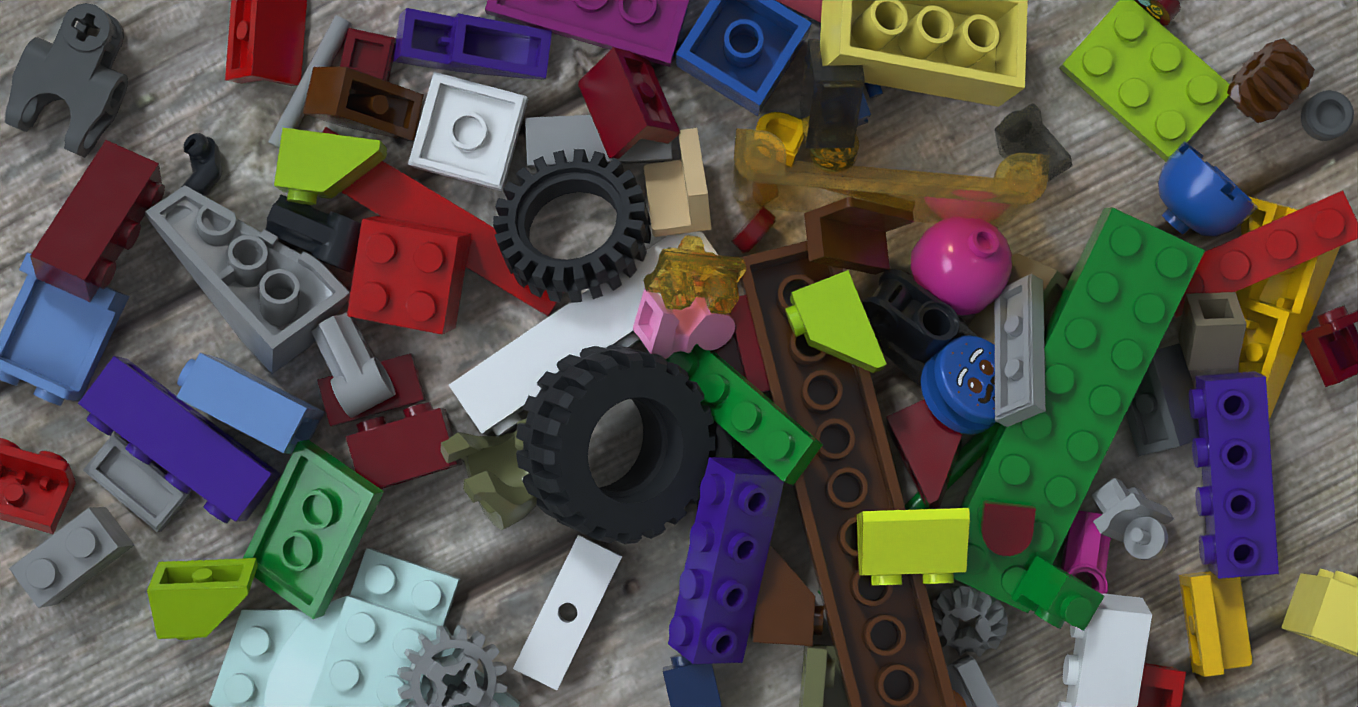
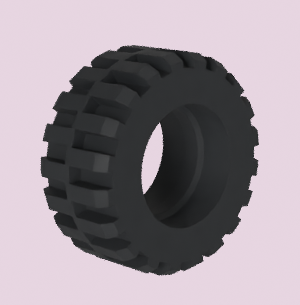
(671, 452)

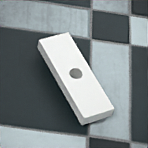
(554, 639)

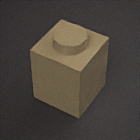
(1212, 331)

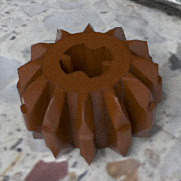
(1270, 80)

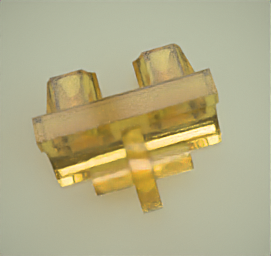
(693, 273)

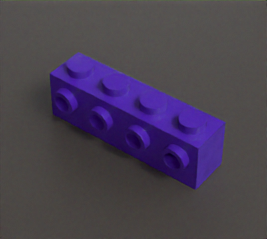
(179, 440)
(1235, 474)
(725, 561)

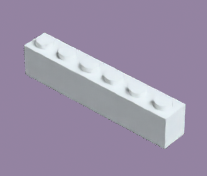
(501, 384)

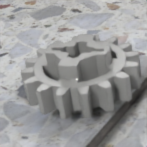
(461, 662)

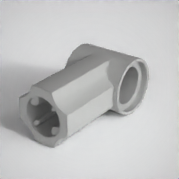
(358, 376)

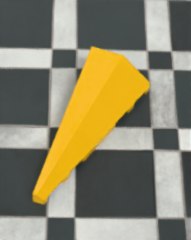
(1278, 308)

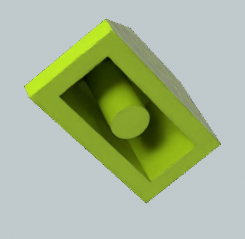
(322, 163)
(836, 321)
(197, 595)

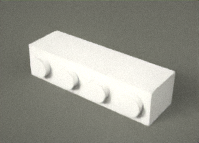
(1108, 655)

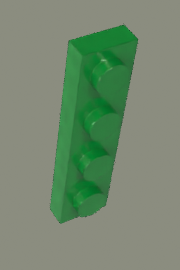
(749, 414)

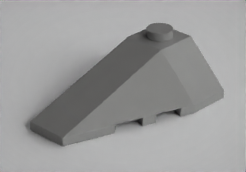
(253, 280)

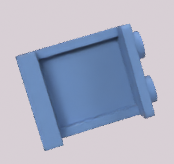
(56, 337)

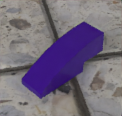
(472, 45)

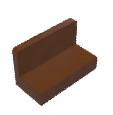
(853, 234)

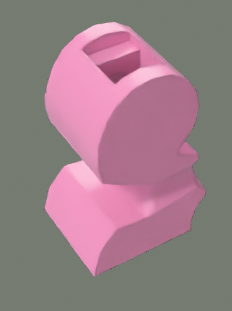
(675, 330)

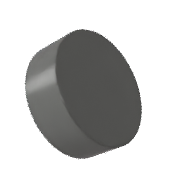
(1327, 115)

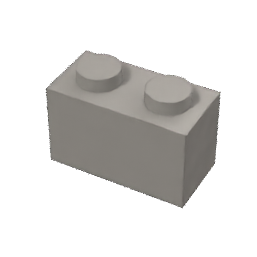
(71, 556)

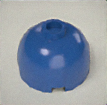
(1200, 195)

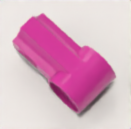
(1087, 550)

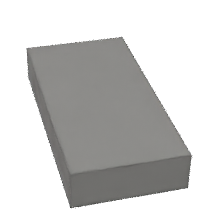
(136, 483)

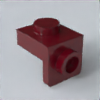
(1334, 345)

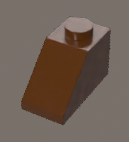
(363, 102)
(785, 607)

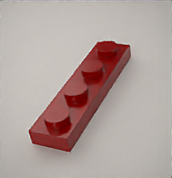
(1275, 247)

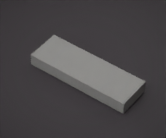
(568, 133)
(1019, 351)

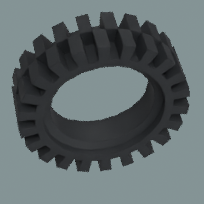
(580, 273)

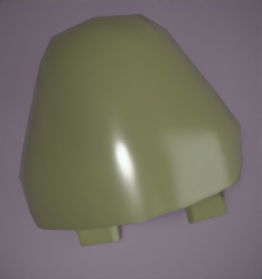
(492, 475)

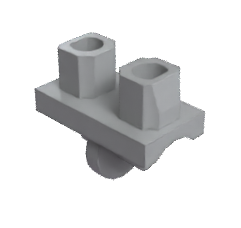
(1132, 519)

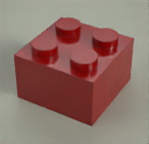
(408, 274)

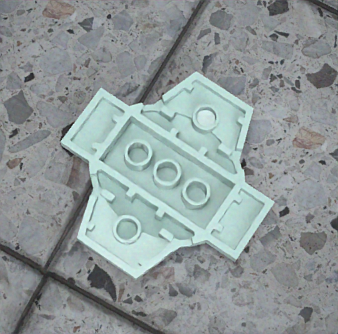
(350, 651)

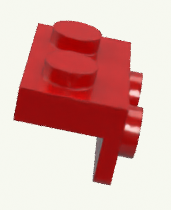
(33, 487)

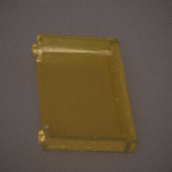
(765, 180)

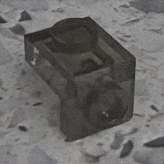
(1026, 133)

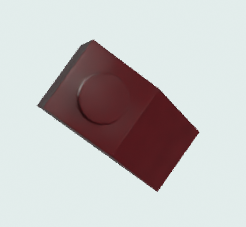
(926, 450)

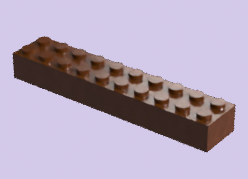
(878, 632)

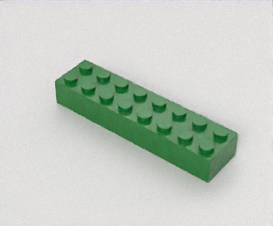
(1093, 366)

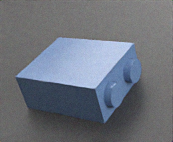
(247, 402)

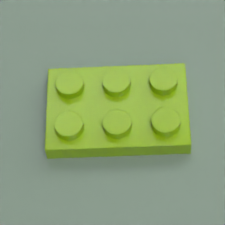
(1146, 78)

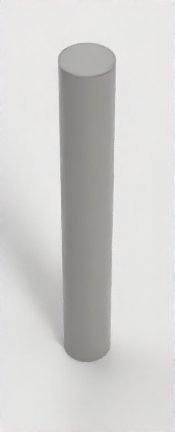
(322, 58)

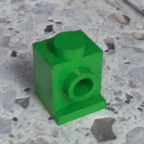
(1057, 595)

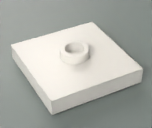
(468, 131)

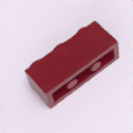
(98, 221)

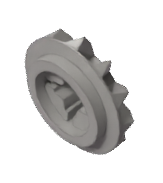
(963, 604)

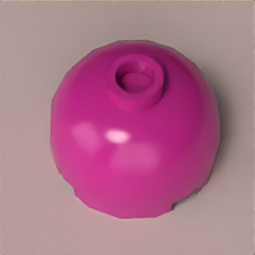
(962, 263)

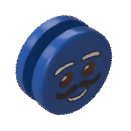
(961, 385)

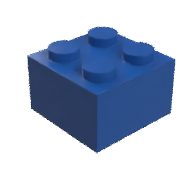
(743, 48)

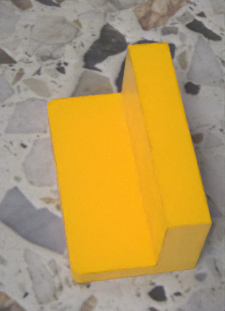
(1215, 623)

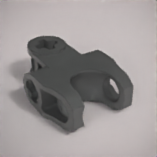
(74, 71)

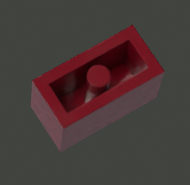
(402, 448)

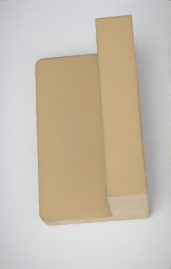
(679, 190)

